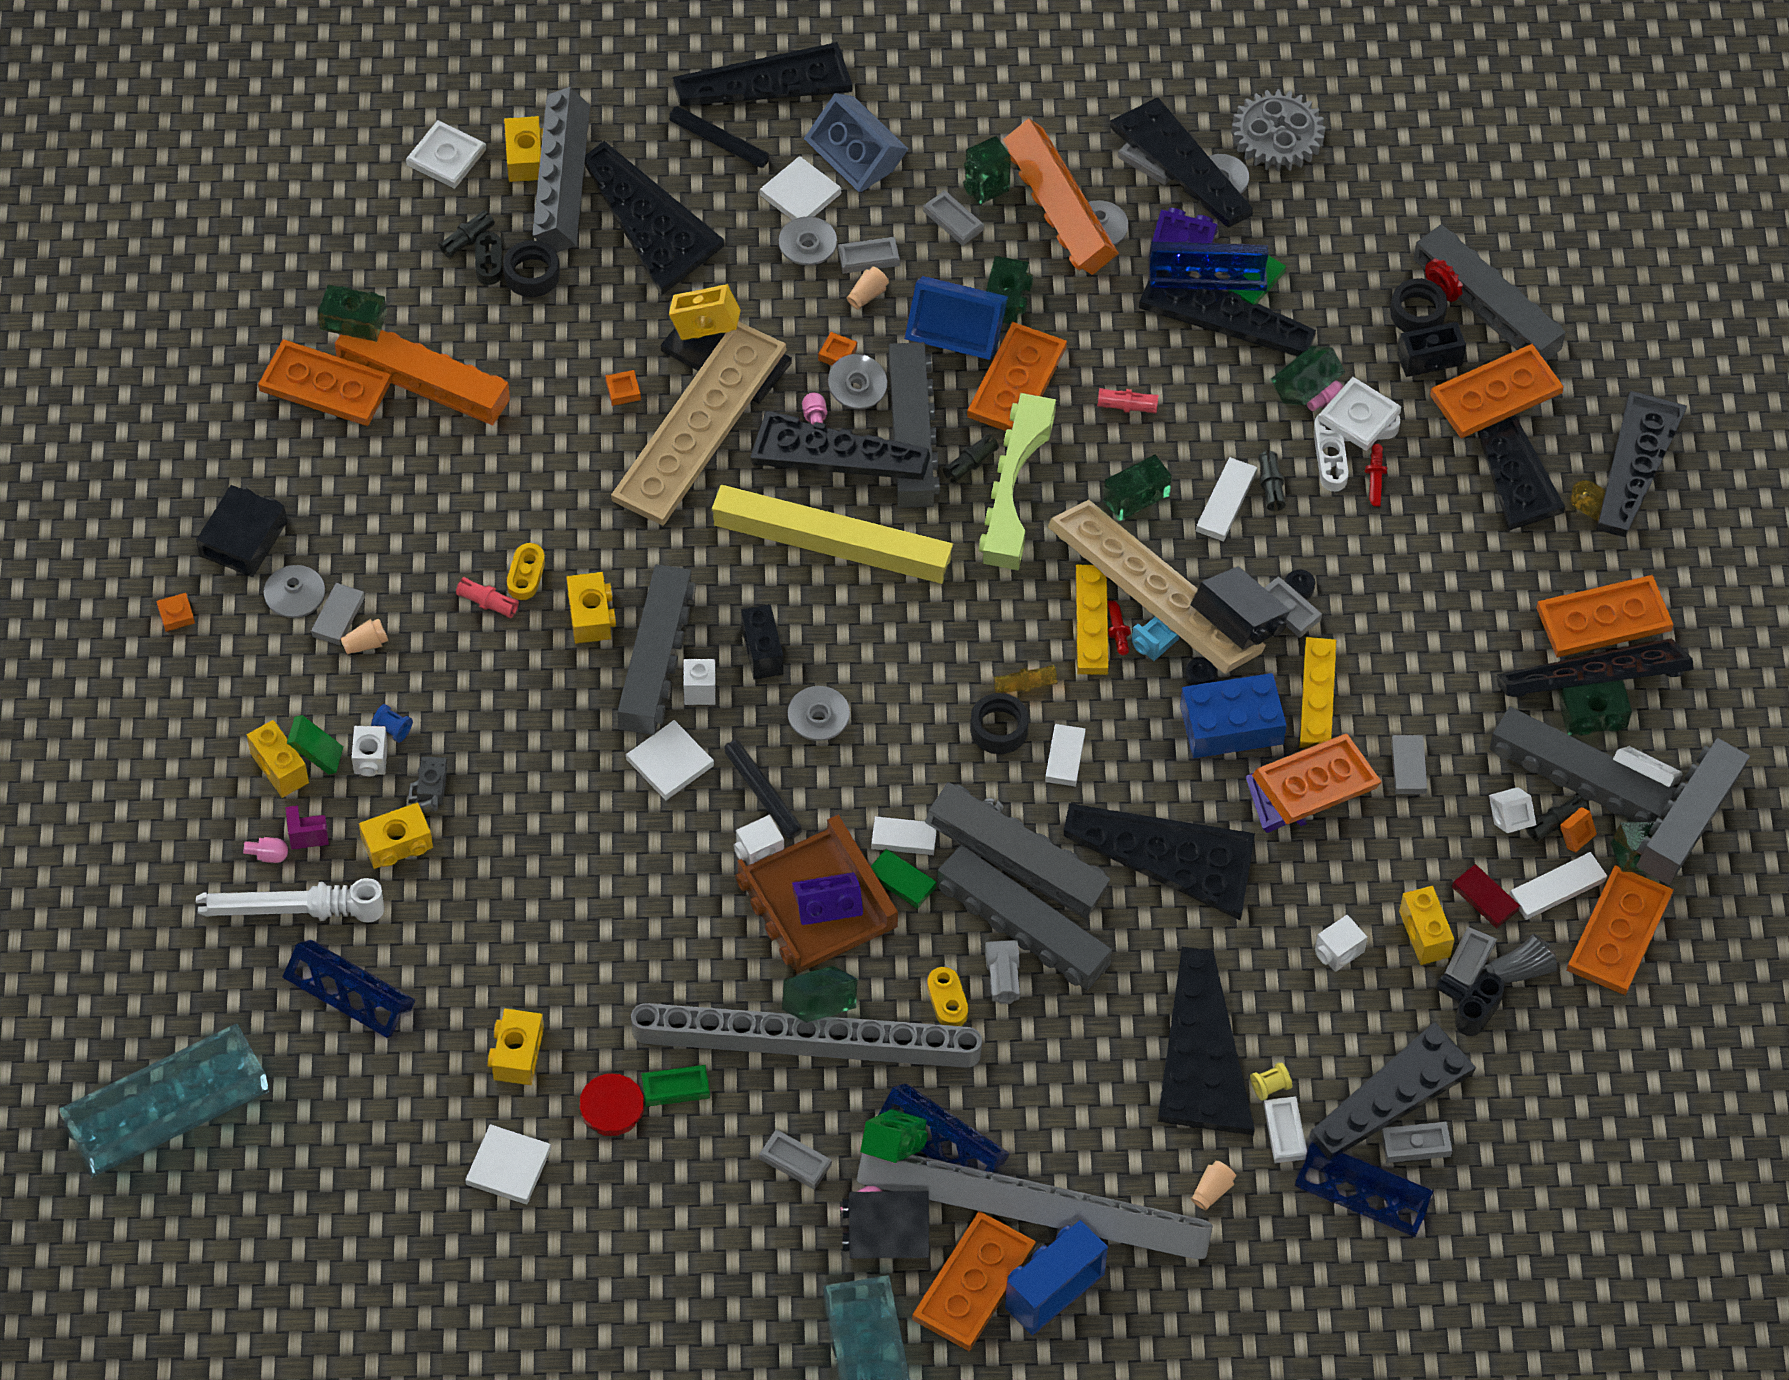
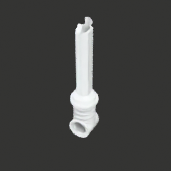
(362, 900)

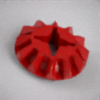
(1445, 277)

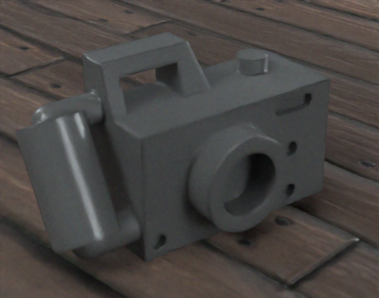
(430, 784)

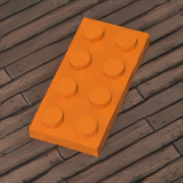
(1020, 366)
(325, 382)
(1496, 391)
(1604, 616)
(1316, 778)
(1620, 930)
(973, 1281)

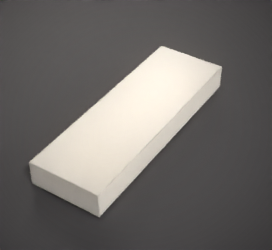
(1226, 499)
(1558, 885)

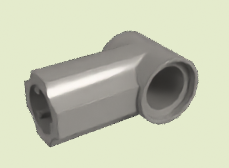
(1003, 962)

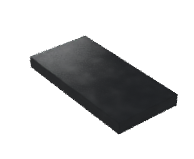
(697, 350)

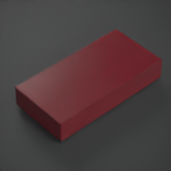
(1485, 896)

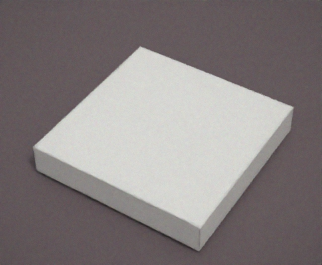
(446, 154)
(800, 190)
(1359, 413)
(670, 760)
(1648, 766)
(508, 1164)

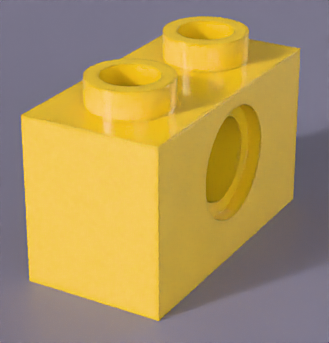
(523, 148)
(704, 312)
(588, 623)
(277, 758)
(403, 822)
(1426, 925)
(520, 1063)

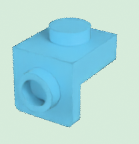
(1153, 638)

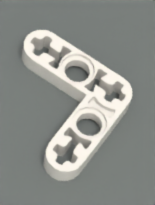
(1329, 438)

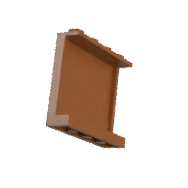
(818, 856)

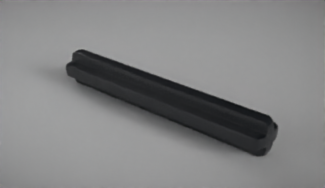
(719, 136)
(763, 789)

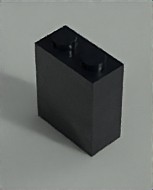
(242, 530)
(1240, 608)
(887, 1224)

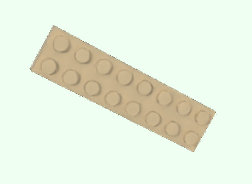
(698, 423)
(1147, 581)

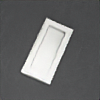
(1065, 755)
(903, 836)
(1285, 1129)

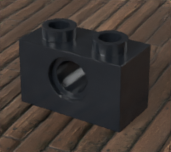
(1431, 349)
(762, 641)

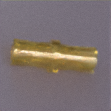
(1025, 679)

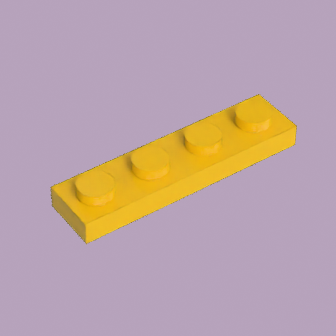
(1091, 621)
(1317, 691)

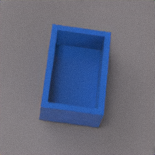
(956, 317)
(1233, 715)
(1055, 1276)

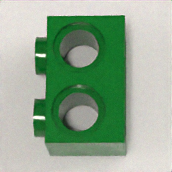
(894, 1136)

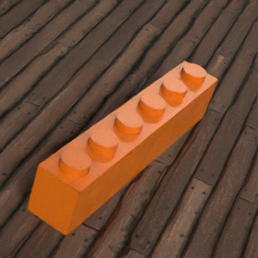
(1060, 197)
(430, 374)

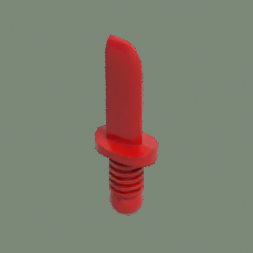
(1376, 471)
(1118, 629)

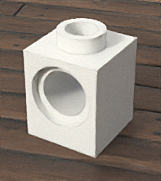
(699, 681)
(365, 740)
(1512, 810)
(758, 840)
(1340, 943)

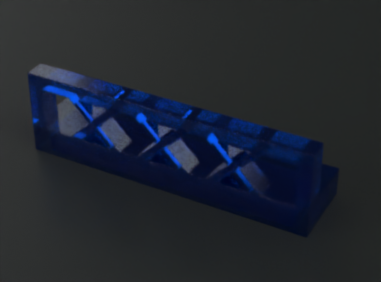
(1208, 260)
(352, 977)
(949, 1126)
(1374, 1182)

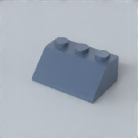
(855, 142)

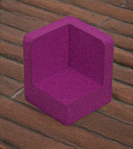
(305, 831)

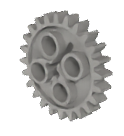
(1278, 130)

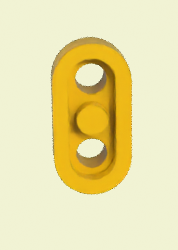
(524, 573)
(947, 995)

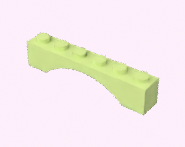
(1031, 428)

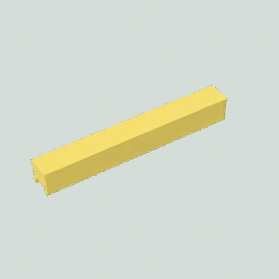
(831, 534)

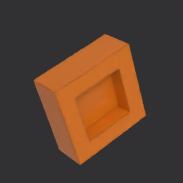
(836, 348)
(623, 388)
(175, 612)
(1578, 829)

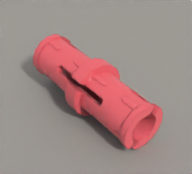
(1127, 400)
(487, 597)

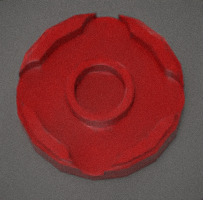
(611, 1104)

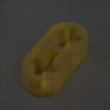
(1589, 505)

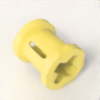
(1271, 1081)

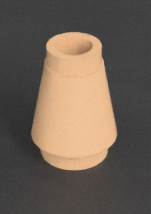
(869, 286)
(365, 637)
(1214, 1183)

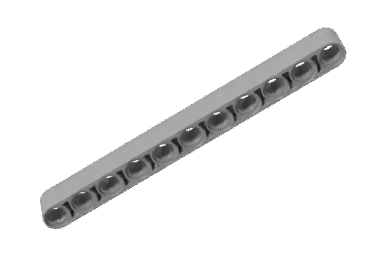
(818, 1045)
(1040, 1203)

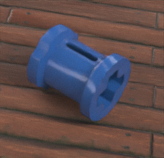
(395, 724)

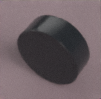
(1302, 582)
(1200, 672)

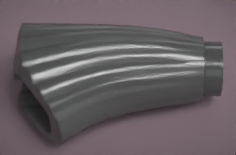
(1525, 962)

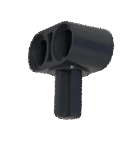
(1473, 1000)

